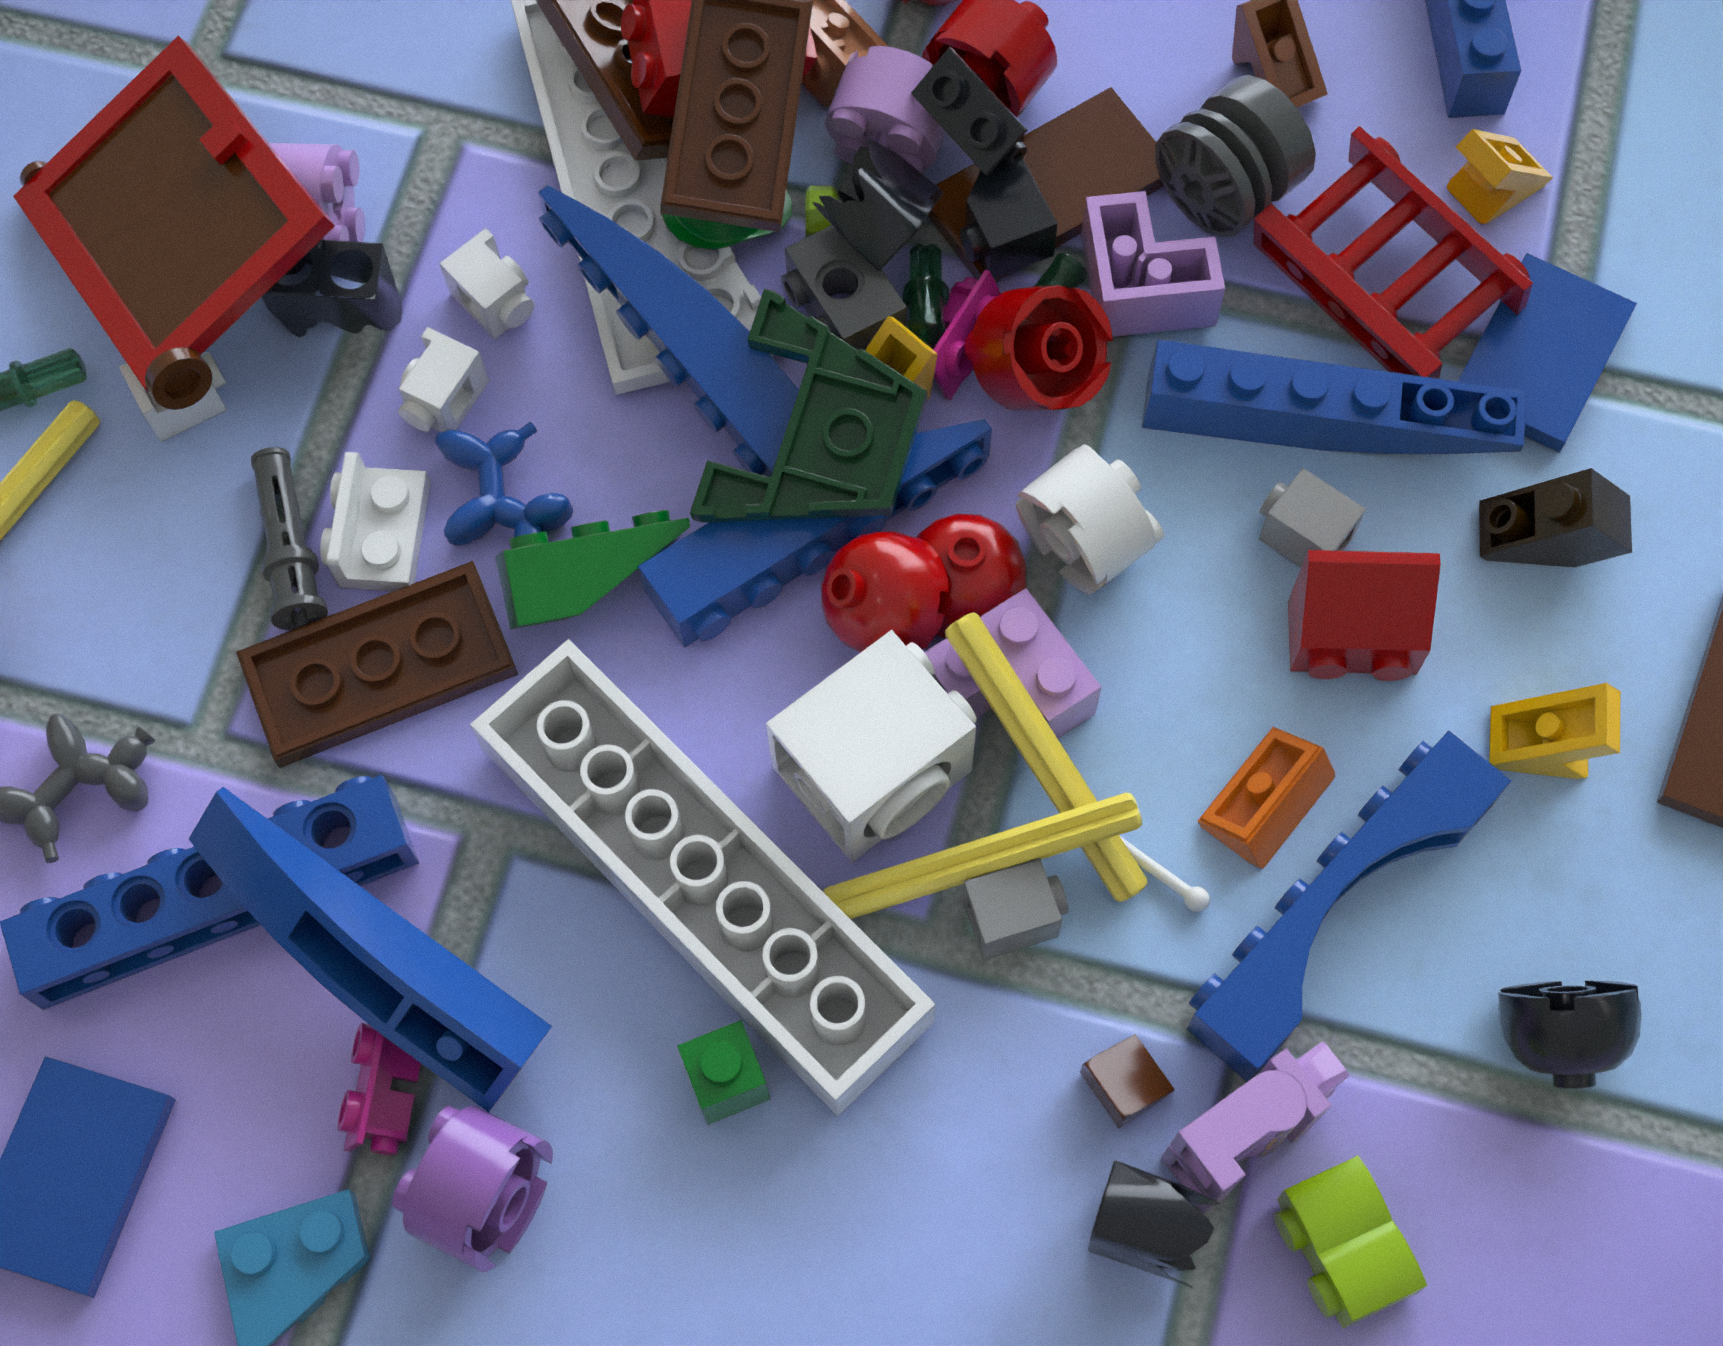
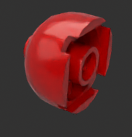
(980, 564)
(884, 586)

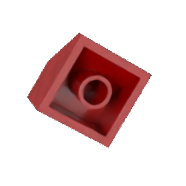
(1363, 613)

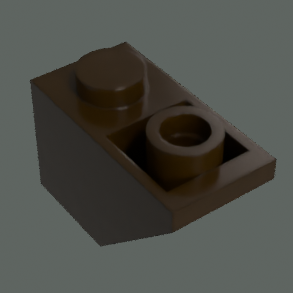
(1557, 522)

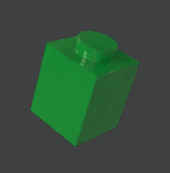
(724, 1072)

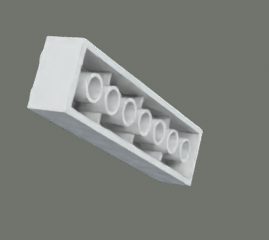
(705, 876)

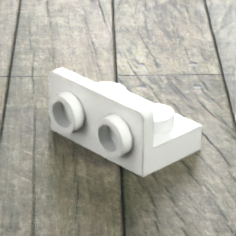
(375, 526)

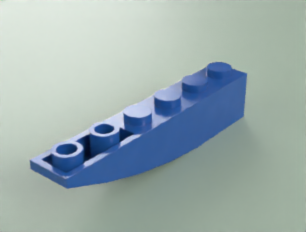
(1474, 55)
(687, 325)
(1325, 404)
(747, 563)
(370, 954)

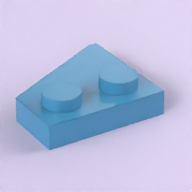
(288, 1263)

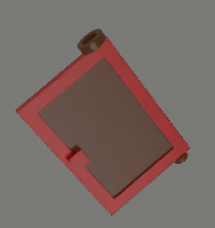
(171, 219)

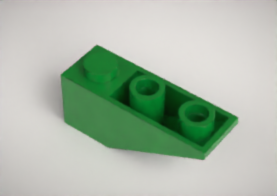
(568, 576)

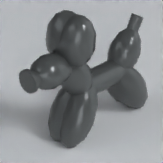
(76, 766)

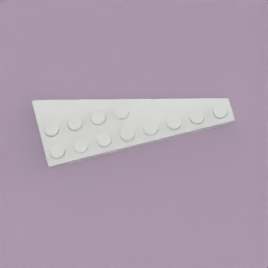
(605, 177)

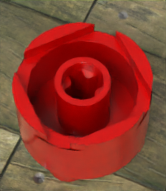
(1002, 45)
(1041, 348)

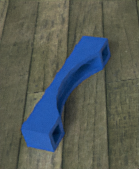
(1261, 999)

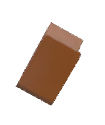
(1279, 48)

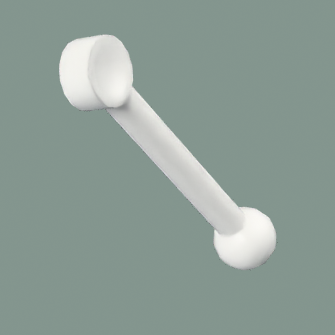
(1195, 898)

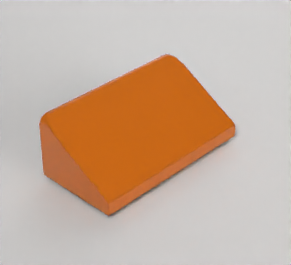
(1268, 796)

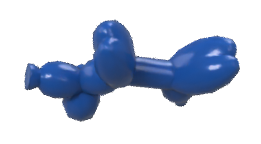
(481, 513)

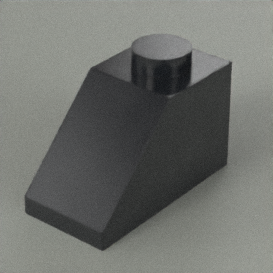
(1008, 221)

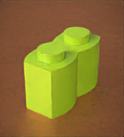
(1350, 1243)

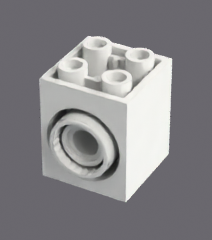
(874, 745)

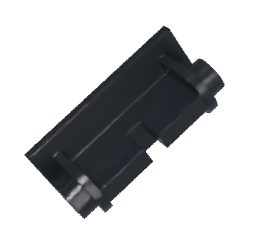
(971, 113)

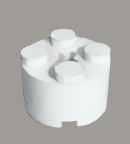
(1088, 518)

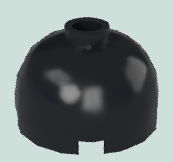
(1571, 1028)

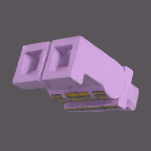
(1254, 1121)

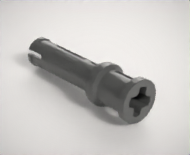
(288, 558)

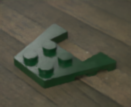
(842, 439)

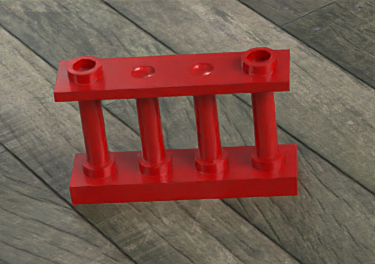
(1373, 317)

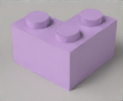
(1143, 281)
(1039, 656)

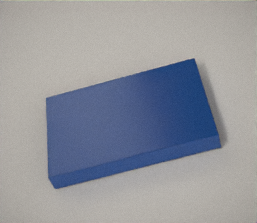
(1551, 348)
(75, 1173)

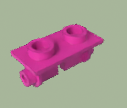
(960, 316)
(373, 1108)

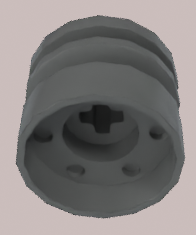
(1235, 155)

